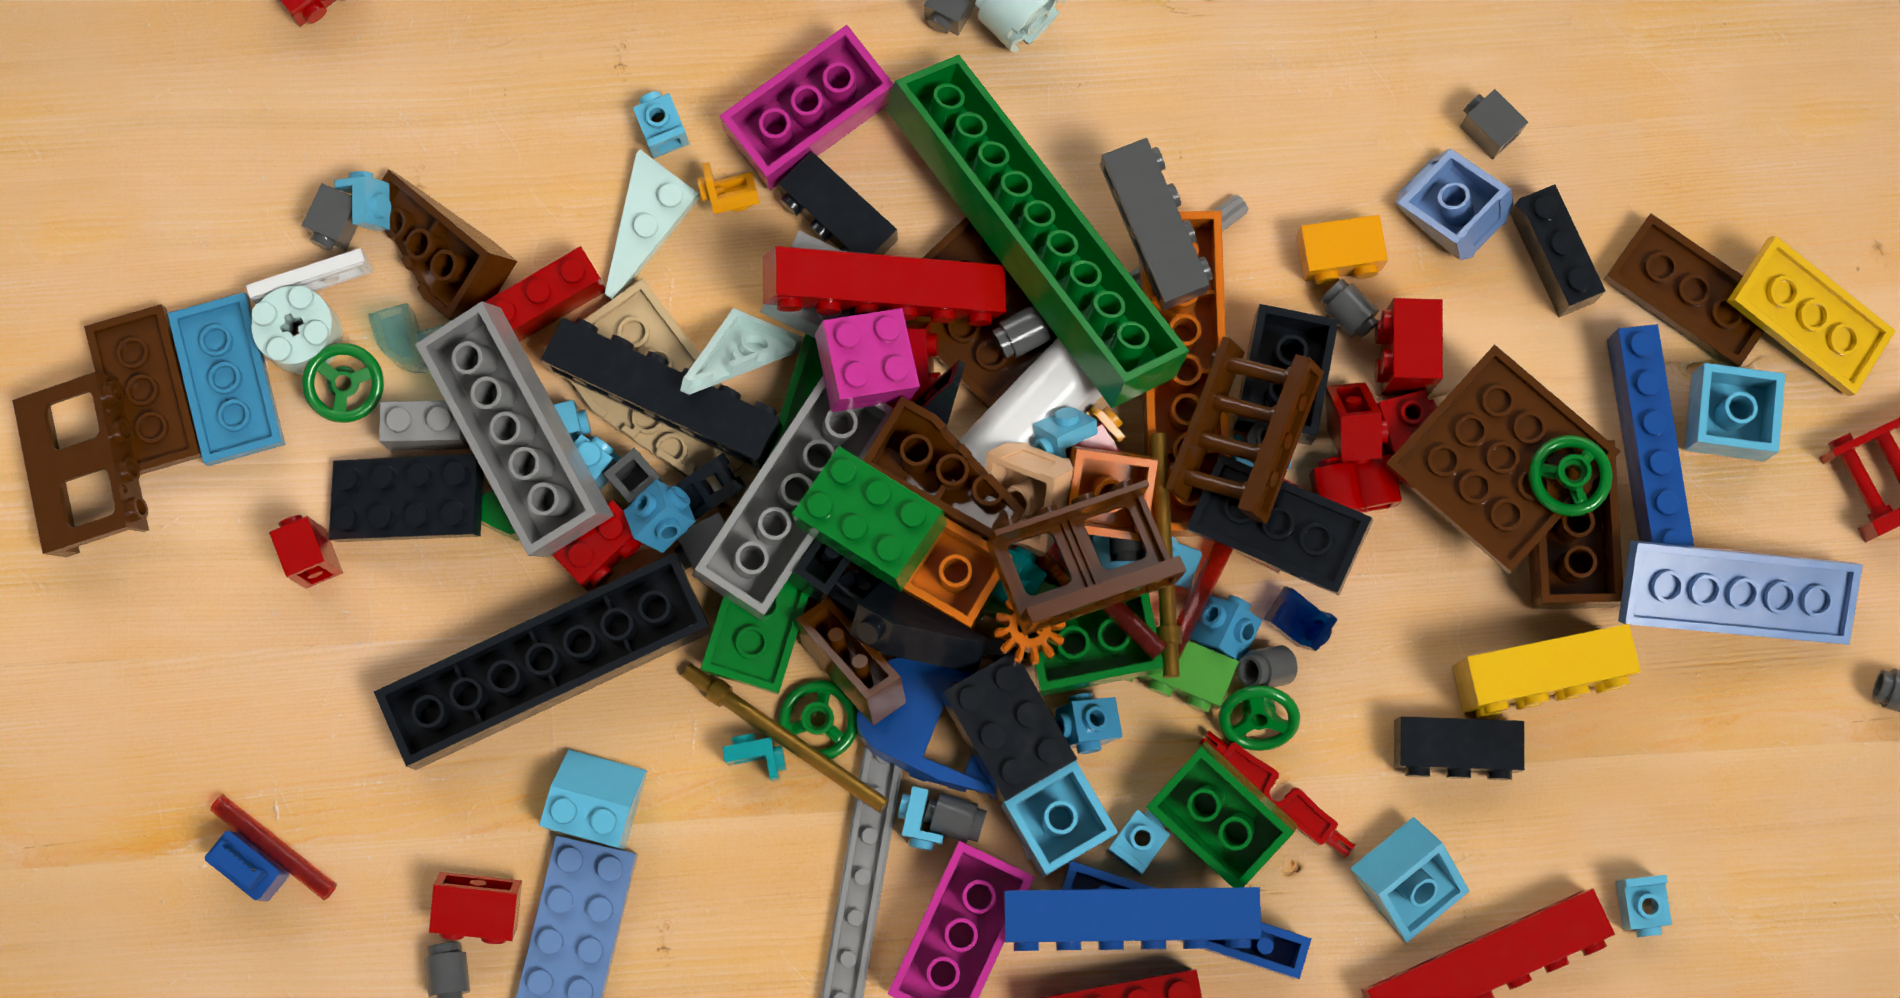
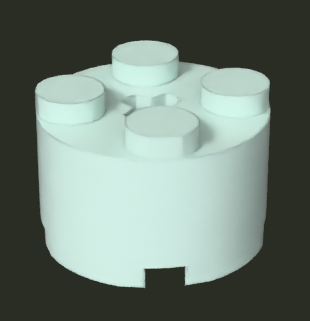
(1017, 19)
(279, 315)

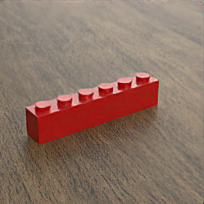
(881, 283)
(1506, 953)

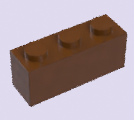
(851, 663)

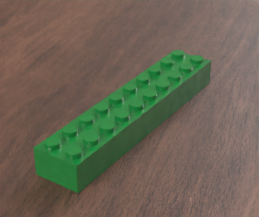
(1036, 231)

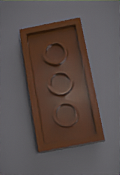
(1685, 289)
(156, 405)

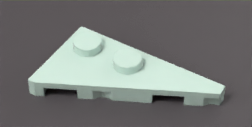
(651, 212)
(737, 348)

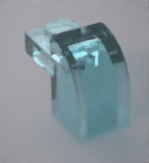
(396, 335)

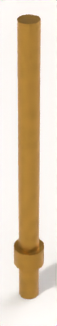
(1168, 628)
(721, 694)

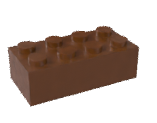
(1580, 558)

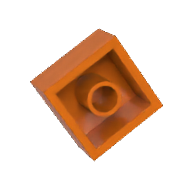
(1098, 471)
(956, 575)

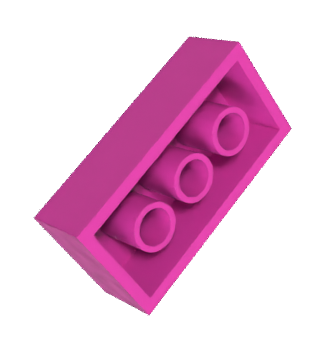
(807, 106)
(960, 928)

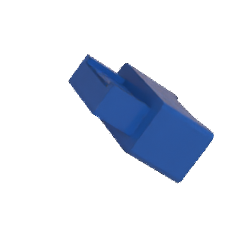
(246, 866)

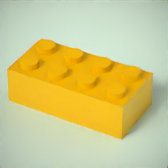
(1545, 669)

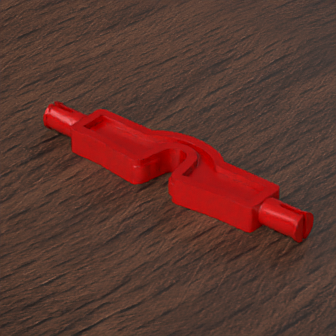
(1295, 804)

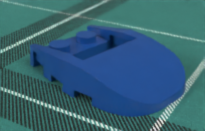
(907, 731)

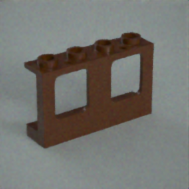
(51, 468)
(1090, 584)

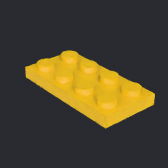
(1811, 316)

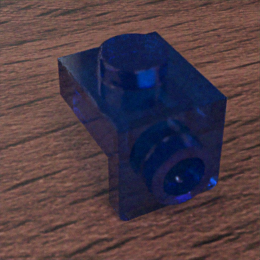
(1300, 620)

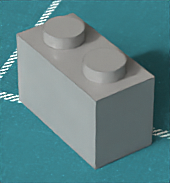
(419, 426)

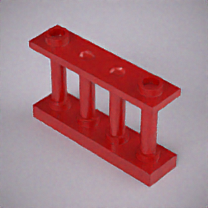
(1881, 516)

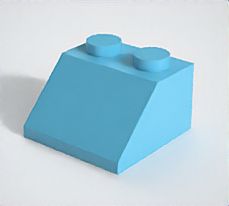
(593, 799)
(1410, 878)

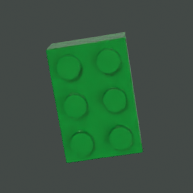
(869, 518)
(1096, 652)
(1222, 816)

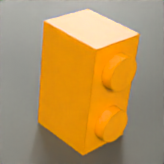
(1342, 249)

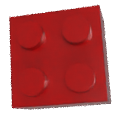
(1410, 346)

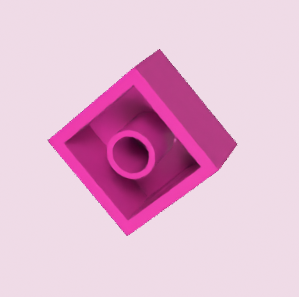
(866, 359)

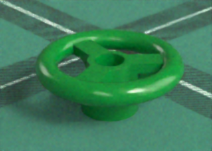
(371, 371)
(1581, 464)
(824, 689)
(1258, 714)

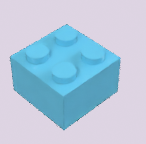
(1735, 412)
(1059, 819)

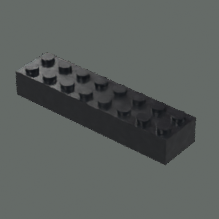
(542, 662)

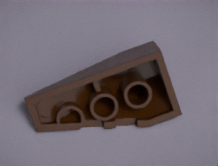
(444, 252)
(933, 463)

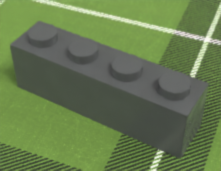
(1155, 223)

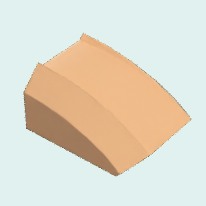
(1034, 481)

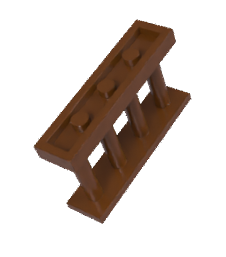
(1269, 457)

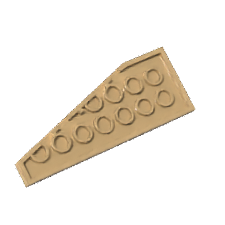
(649, 327)

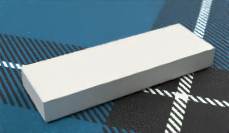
(316, 275)

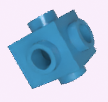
(659, 515)
(1227, 626)
(1089, 722)

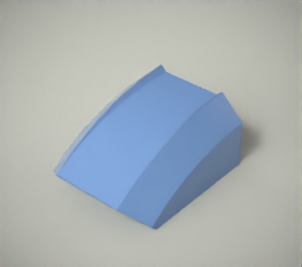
(1456, 203)

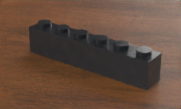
(654, 390)

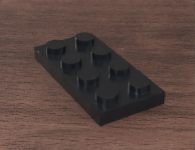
(406, 498)
(1302, 537)

